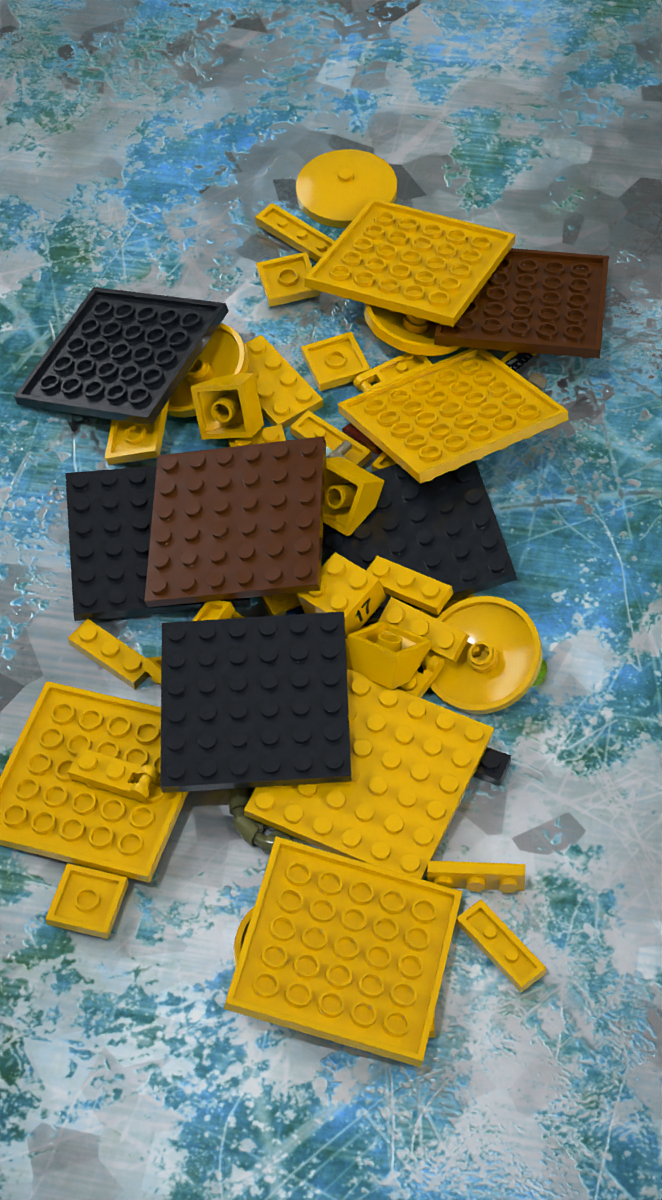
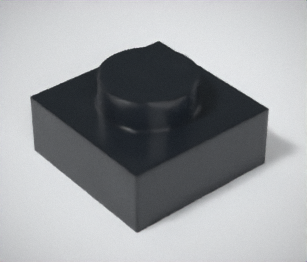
(492, 766)

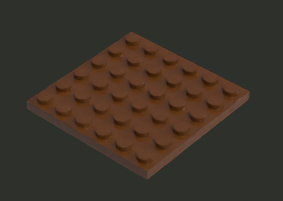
(536, 306)
(237, 522)

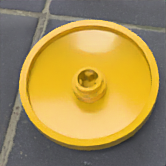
(341, 183)
(404, 331)
(221, 356)
(497, 659)

